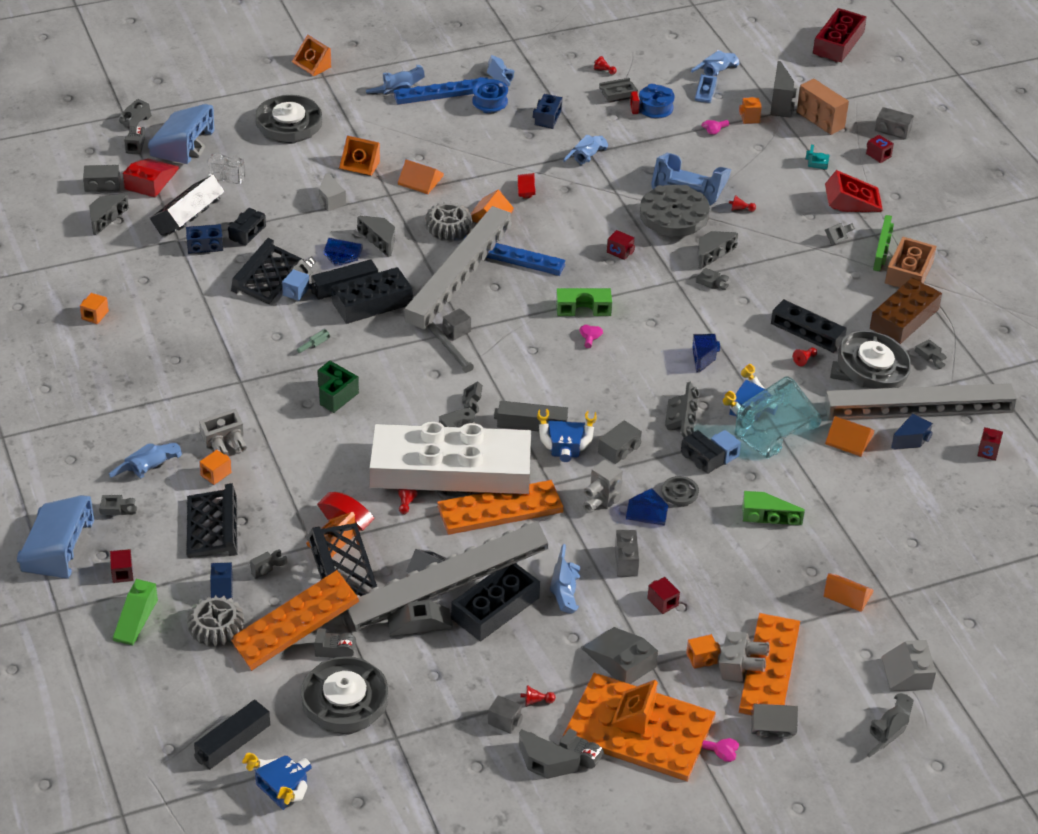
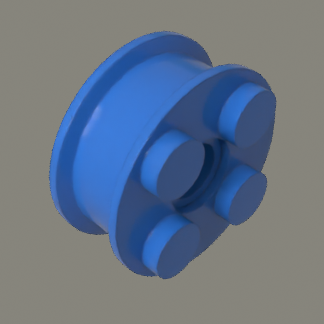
(490, 95)
(656, 101)

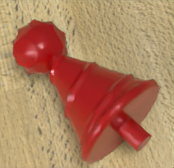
(601, 64)
(738, 204)
(800, 356)
(407, 497)
(533, 696)

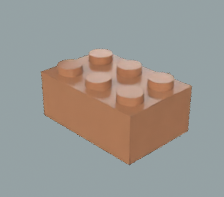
(822, 106)
(910, 261)

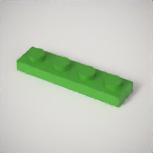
(883, 248)

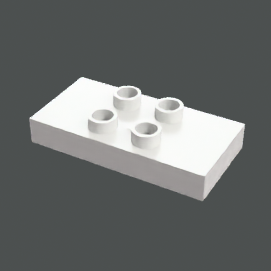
(450, 458)

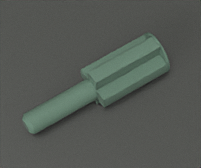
(315, 340)

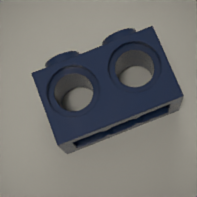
(547, 111)
(204, 238)

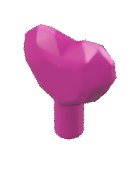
(713, 126)
(590, 333)
(724, 748)

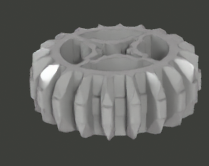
(448, 221)
(215, 620)

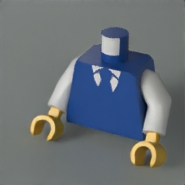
(747, 390)
(566, 438)
(280, 777)

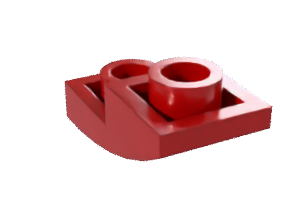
(526, 185)

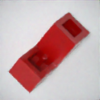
(337, 504)

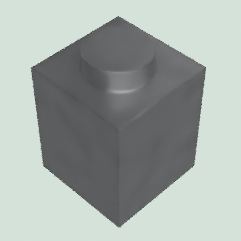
(456, 324)
(504, 714)

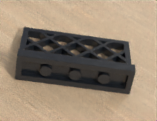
(255, 266)
(226, 520)
(326, 564)

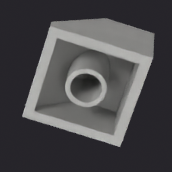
(909, 666)

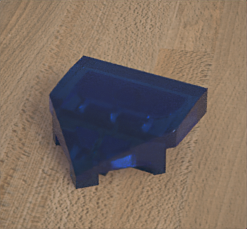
(341, 251)
(647, 508)

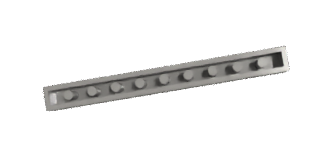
(457, 268)
(920, 401)
(449, 574)

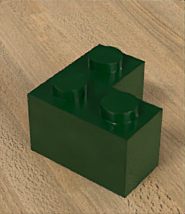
(336, 386)

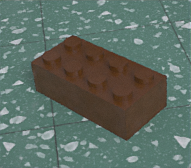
(906, 310)

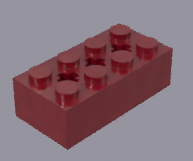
(839, 35)

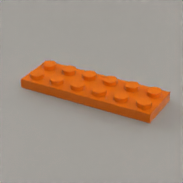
(496, 509)
(294, 620)
(772, 684)

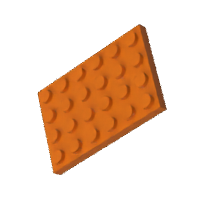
(671, 737)

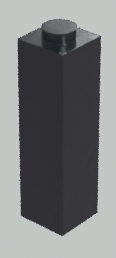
(323, 281)
(231, 734)

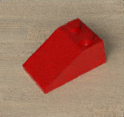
(148, 176)
(852, 194)

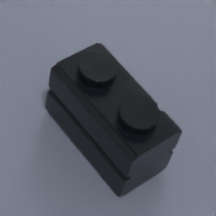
(246, 226)
(702, 451)

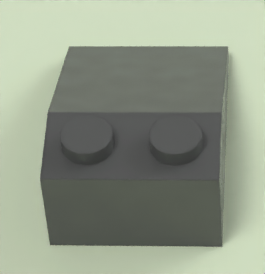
(783, 93)
(622, 654)

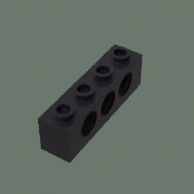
(808, 325)

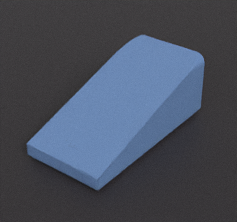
(706, 88)

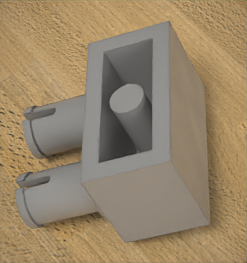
(223, 428)
(604, 486)
(736, 653)

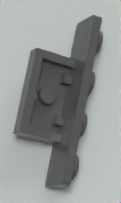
(682, 411)

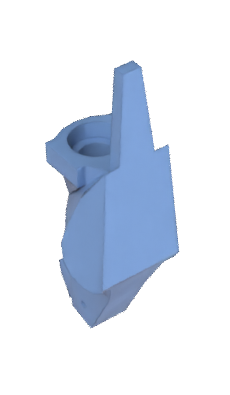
(717, 62)
(499, 71)
(399, 80)
(586, 148)
(147, 458)
(564, 583)

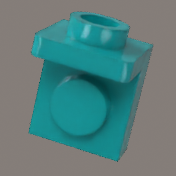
(817, 160)

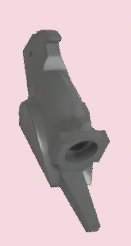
(892, 722)

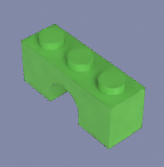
(596, 299)

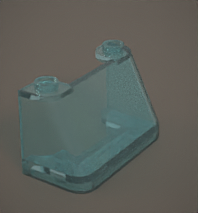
(774, 416)

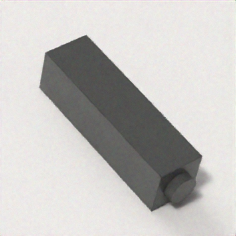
(524, 415)

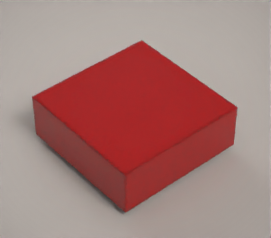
(634, 102)

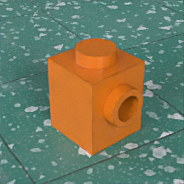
(750, 110)
(94, 308)
(215, 467)
(703, 651)

